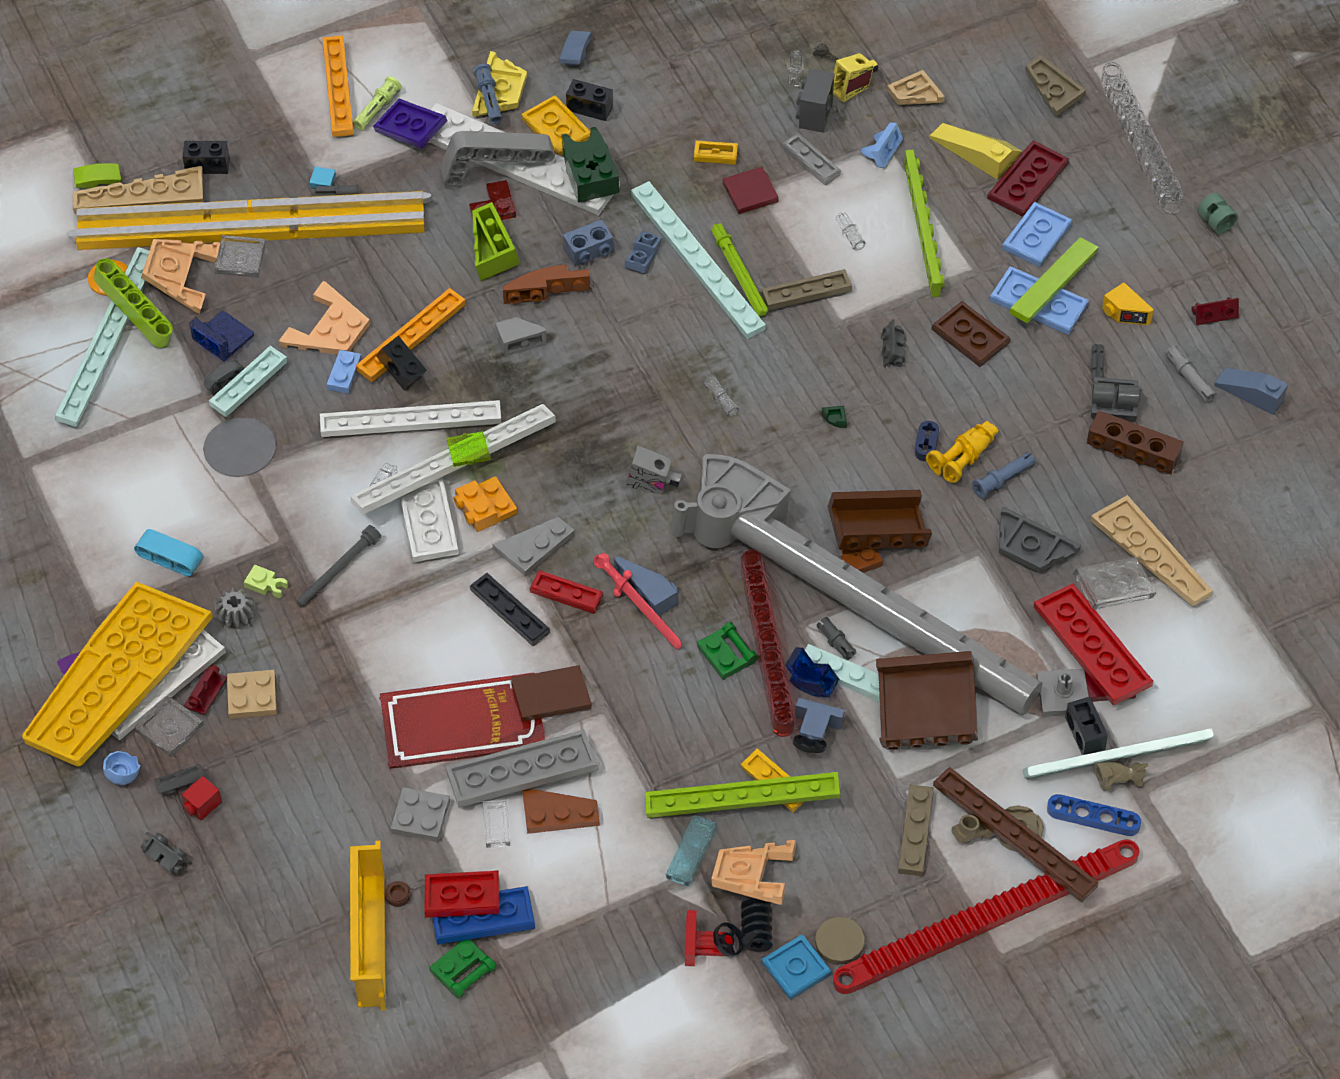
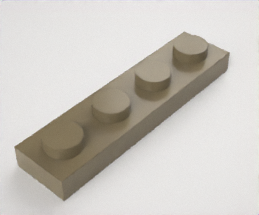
(806, 289)
(915, 830)

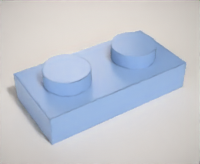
(343, 371)

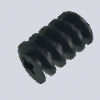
(756, 924)

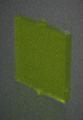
(468, 449)

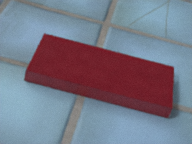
(1028, 178)

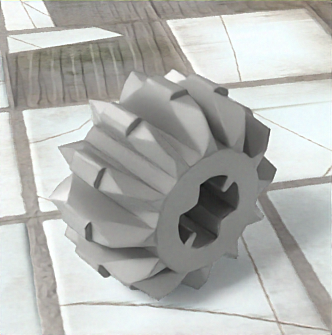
(235, 608)

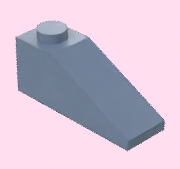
(1254, 387)
(649, 585)

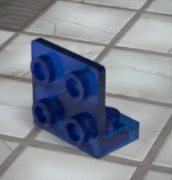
(220, 335)

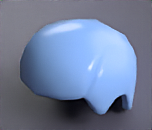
(121, 768)

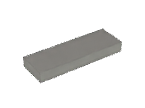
(811, 159)

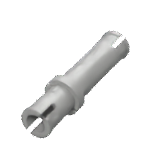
(1185, 367)

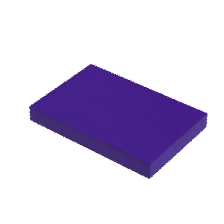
(410, 123)

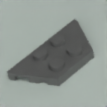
(1032, 542)

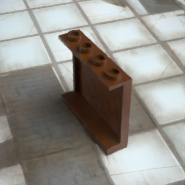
(927, 700)

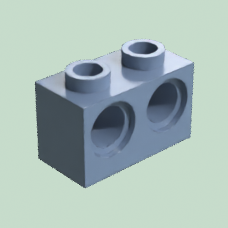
(588, 242)

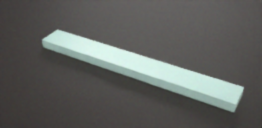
(1118, 753)

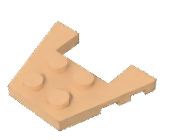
(169, 265)
(337, 329)
(743, 869)

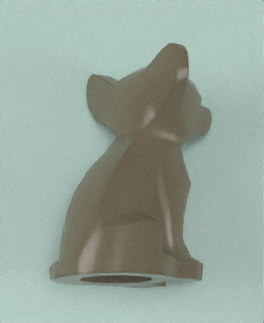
(1112, 772)

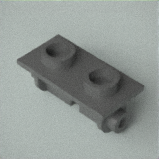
(893, 336)
(158, 846)

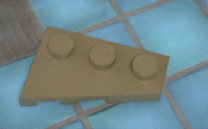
(1054, 85)

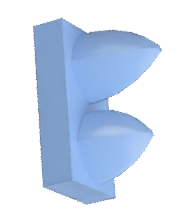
(885, 146)

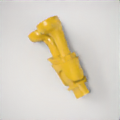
(968, 444)

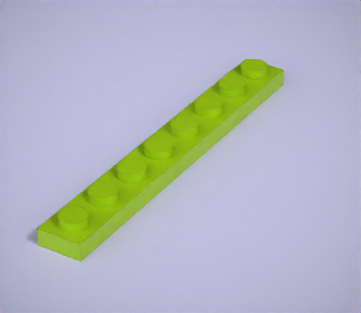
(925, 230)
(742, 794)

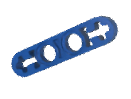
(1092, 819)

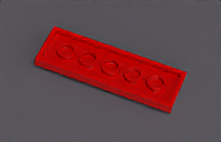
(1093, 644)

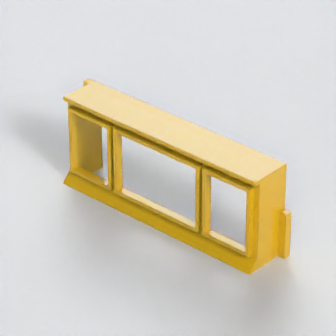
(368, 925)

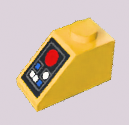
(1127, 306)

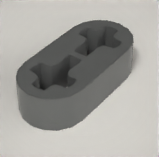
(222, 376)

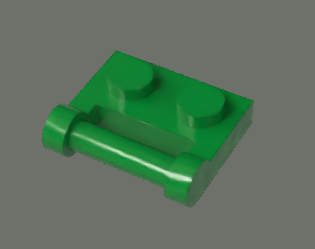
(720, 654)
(457, 962)

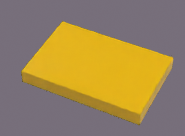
(555, 119)

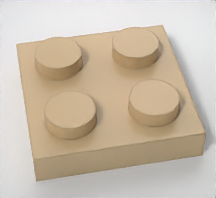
(251, 694)

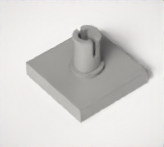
(1059, 689)

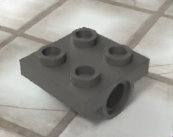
(1115, 397)

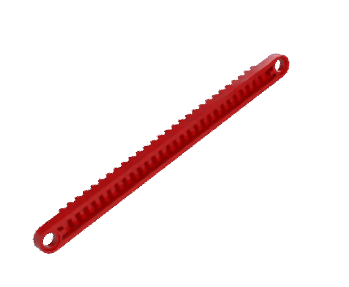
(976, 920)

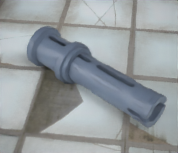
(483, 79)
(996, 479)

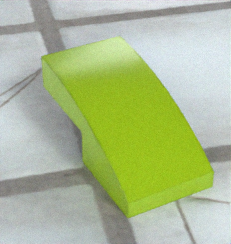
(94, 174)

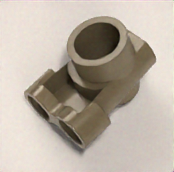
(969, 829)

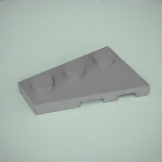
(534, 545)

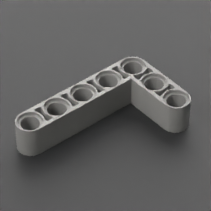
(491, 146)

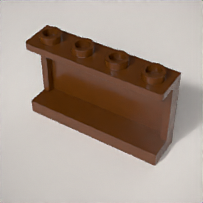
(878, 519)

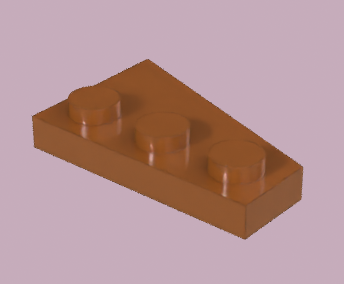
(557, 811)

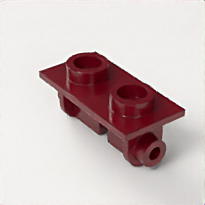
(1216, 311)
(205, 690)

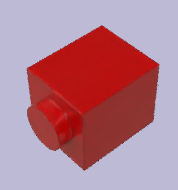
(201, 798)

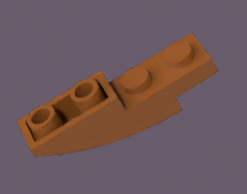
(536, 284)

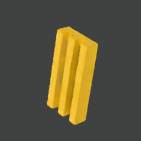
(713, 154)

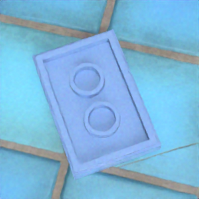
(1037, 234)

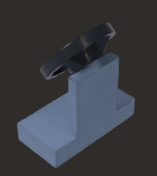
(815, 721)

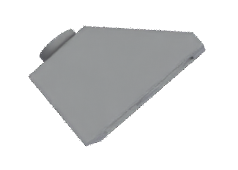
(519, 335)

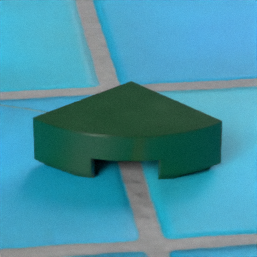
(835, 416)

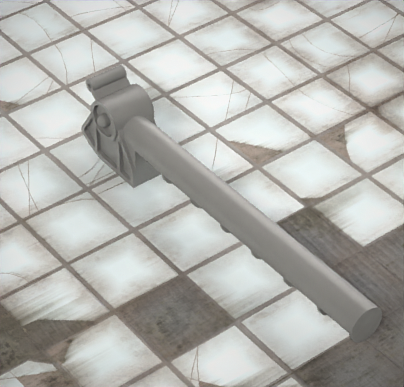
(749, 506)

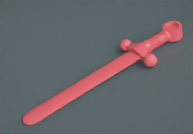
(621, 583)

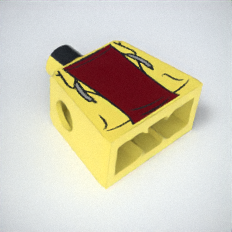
(852, 76)

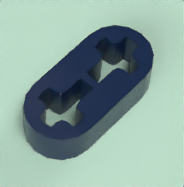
(923, 440)

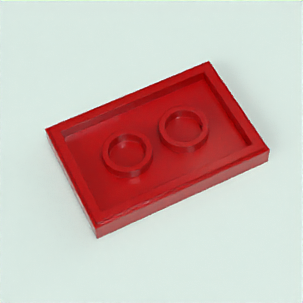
(461, 894)

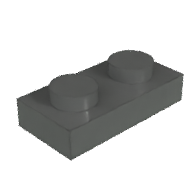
(171, 782)

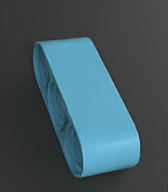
(168, 552)

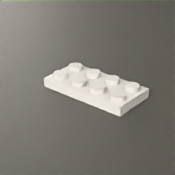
(429, 522)

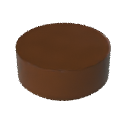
(397, 893)

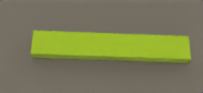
(1053, 280)

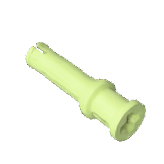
(381, 98)

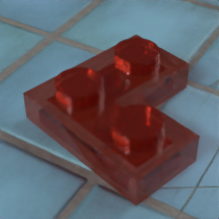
(501, 198)

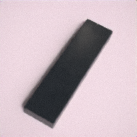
(509, 609)

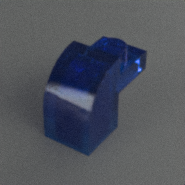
(811, 677)

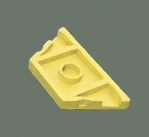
(509, 85)

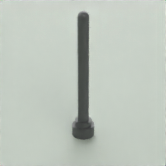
(369, 536)

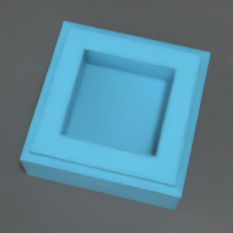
(322, 177)

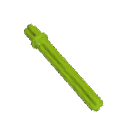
(724, 242)

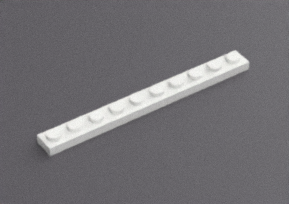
(441, 463)

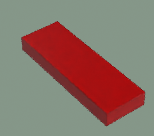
(566, 592)

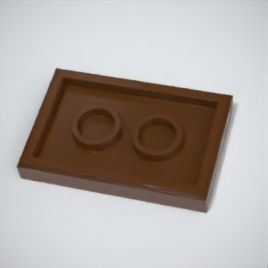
(971, 333)
(551, 693)

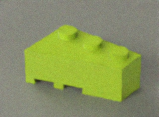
(492, 243)

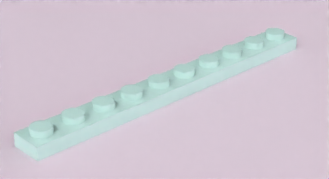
(698, 260)
(99, 350)

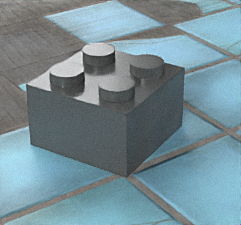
(815, 100)

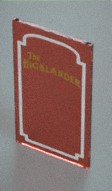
(454, 722)

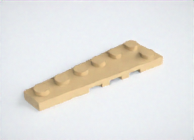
(182, 187)
(1141, 538)

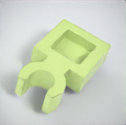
(262, 580)

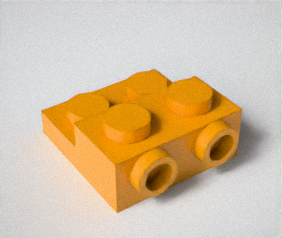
(484, 503)

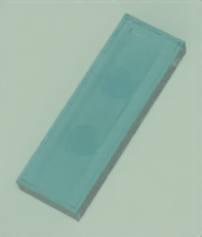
(691, 850)

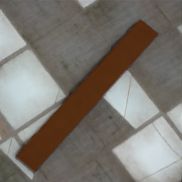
(1016, 834)

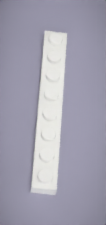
(410, 418)

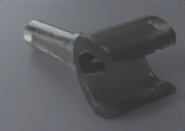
(822, 50)

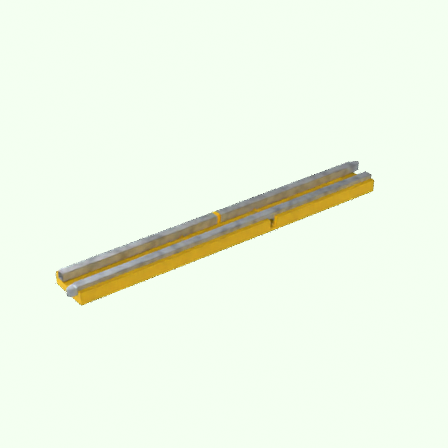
(251, 218)

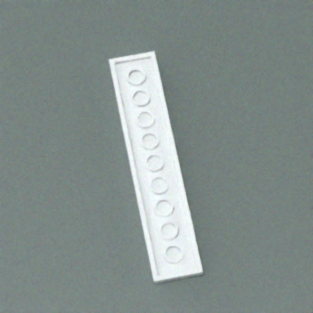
(546, 177)

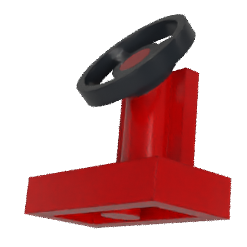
(709, 942)

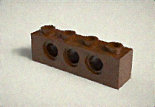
(1134, 442)

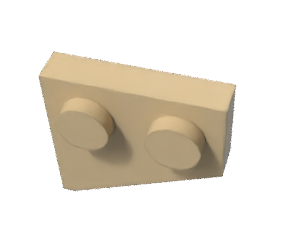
(915, 90)

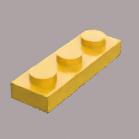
(761, 768)

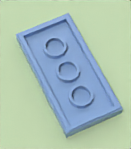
(1059, 313)

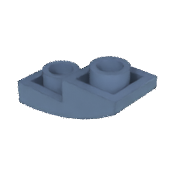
(575, 47)
(643, 252)

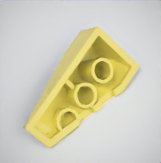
(982, 151)

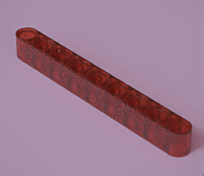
(767, 651)

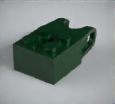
(590, 167)

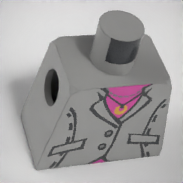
(651, 472)

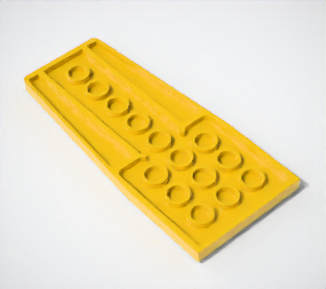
(115, 672)

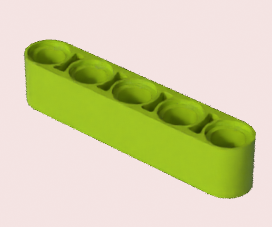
(136, 312)

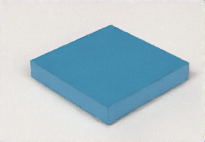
(796, 967)

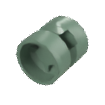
(1217, 213)

